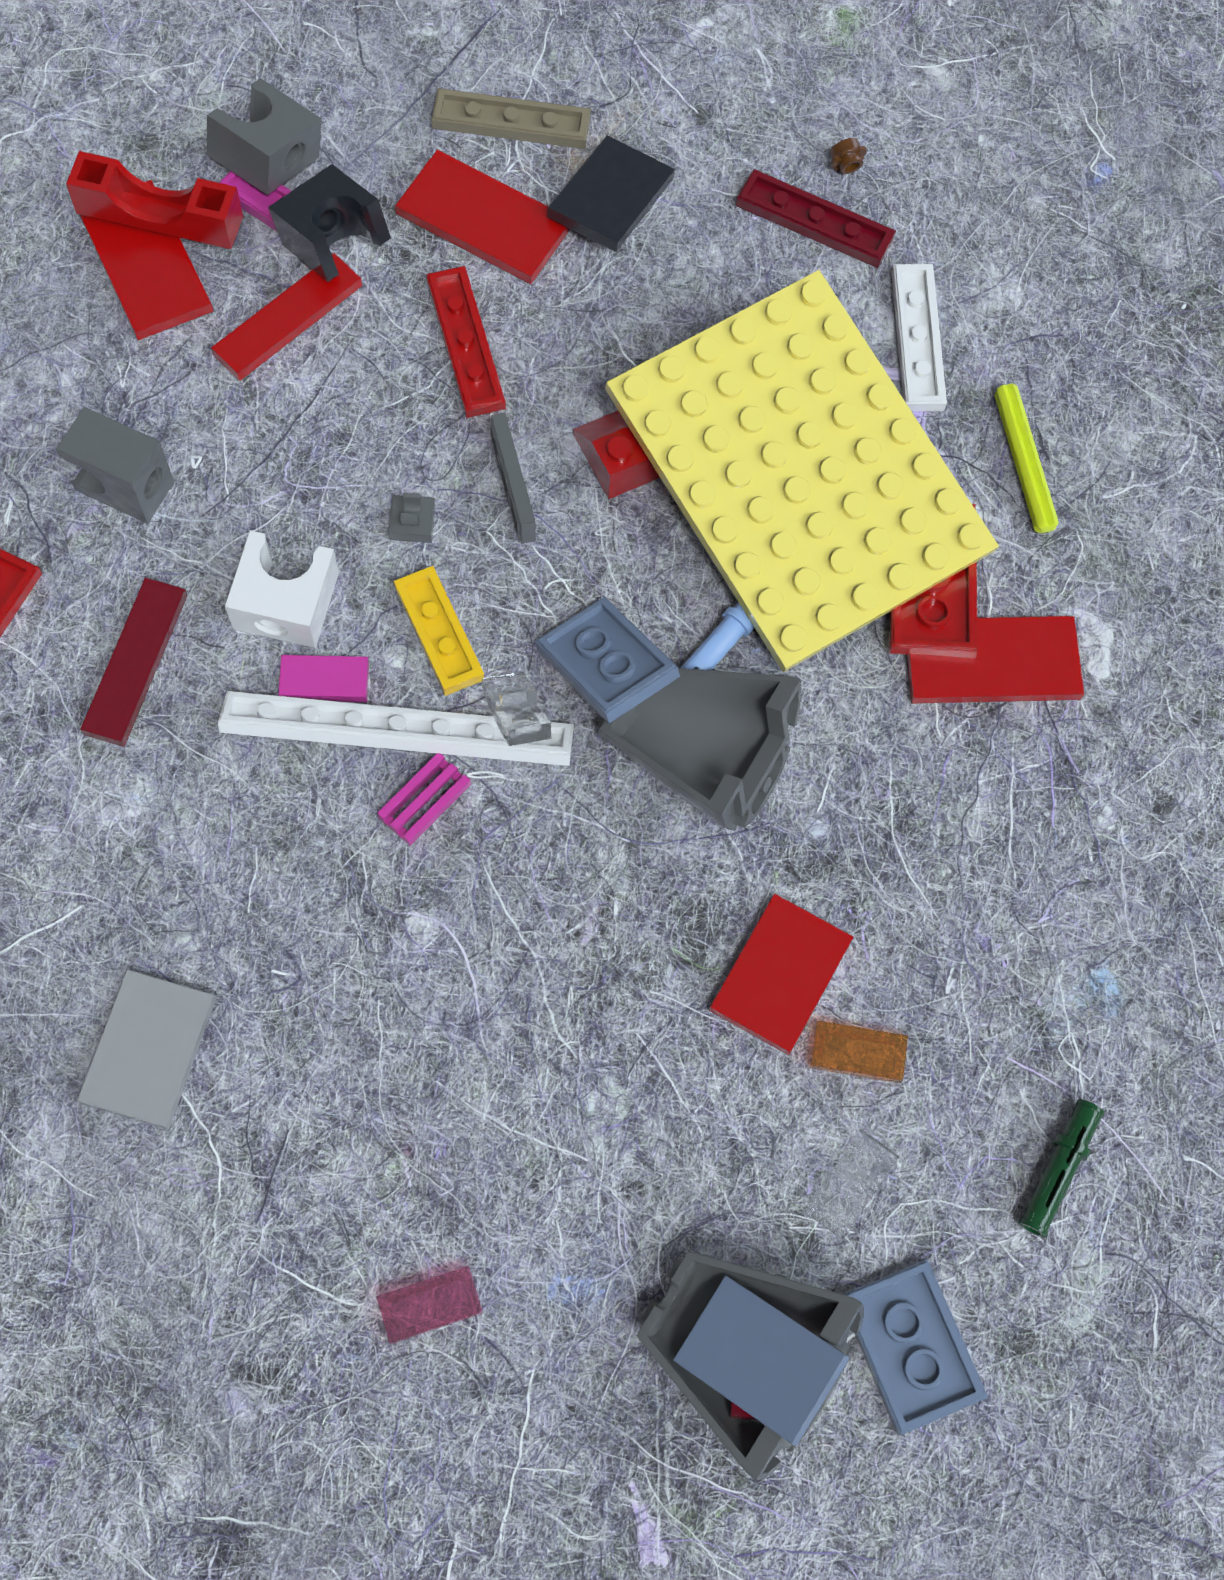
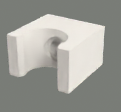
(281, 608)

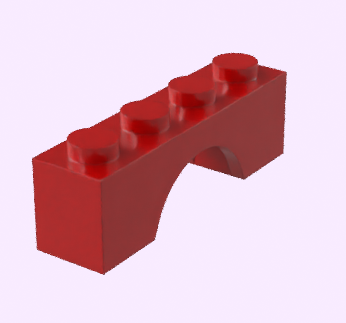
(109, 192)

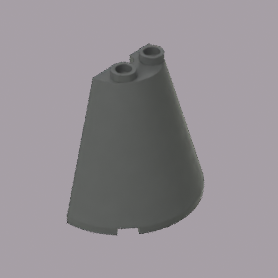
(713, 739)
(671, 1321)

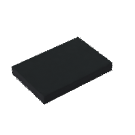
(611, 193)

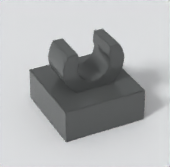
(412, 518)

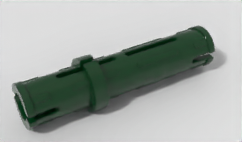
(1063, 1164)

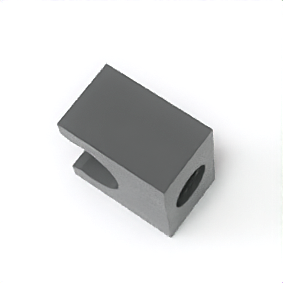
(270, 147)
(117, 464)

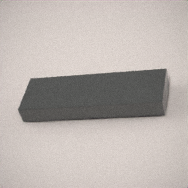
(512, 478)

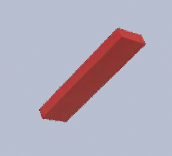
(284, 319)
(466, 342)

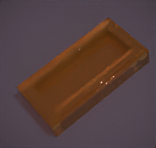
(859, 1052)

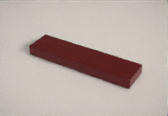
(815, 218)
(134, 662)

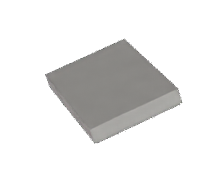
(147, 1049)

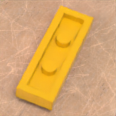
(439, 630)

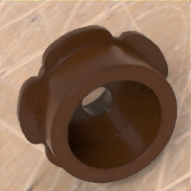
(847, 155)

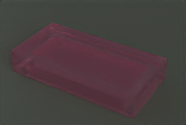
(429, 1305)

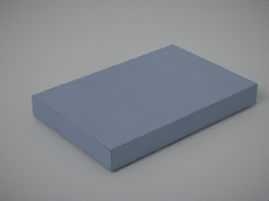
(607, 659)
(915, 1349)
(761, 1360)

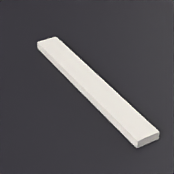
(385, 728)

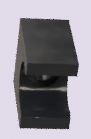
(324, 212)

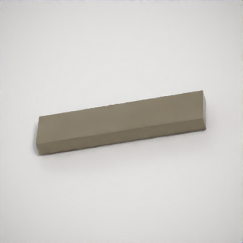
(511, 118)

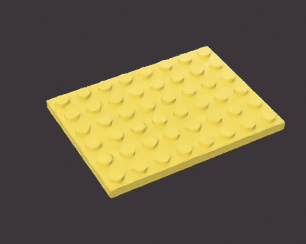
(801, 469)

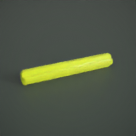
(1026, 458)

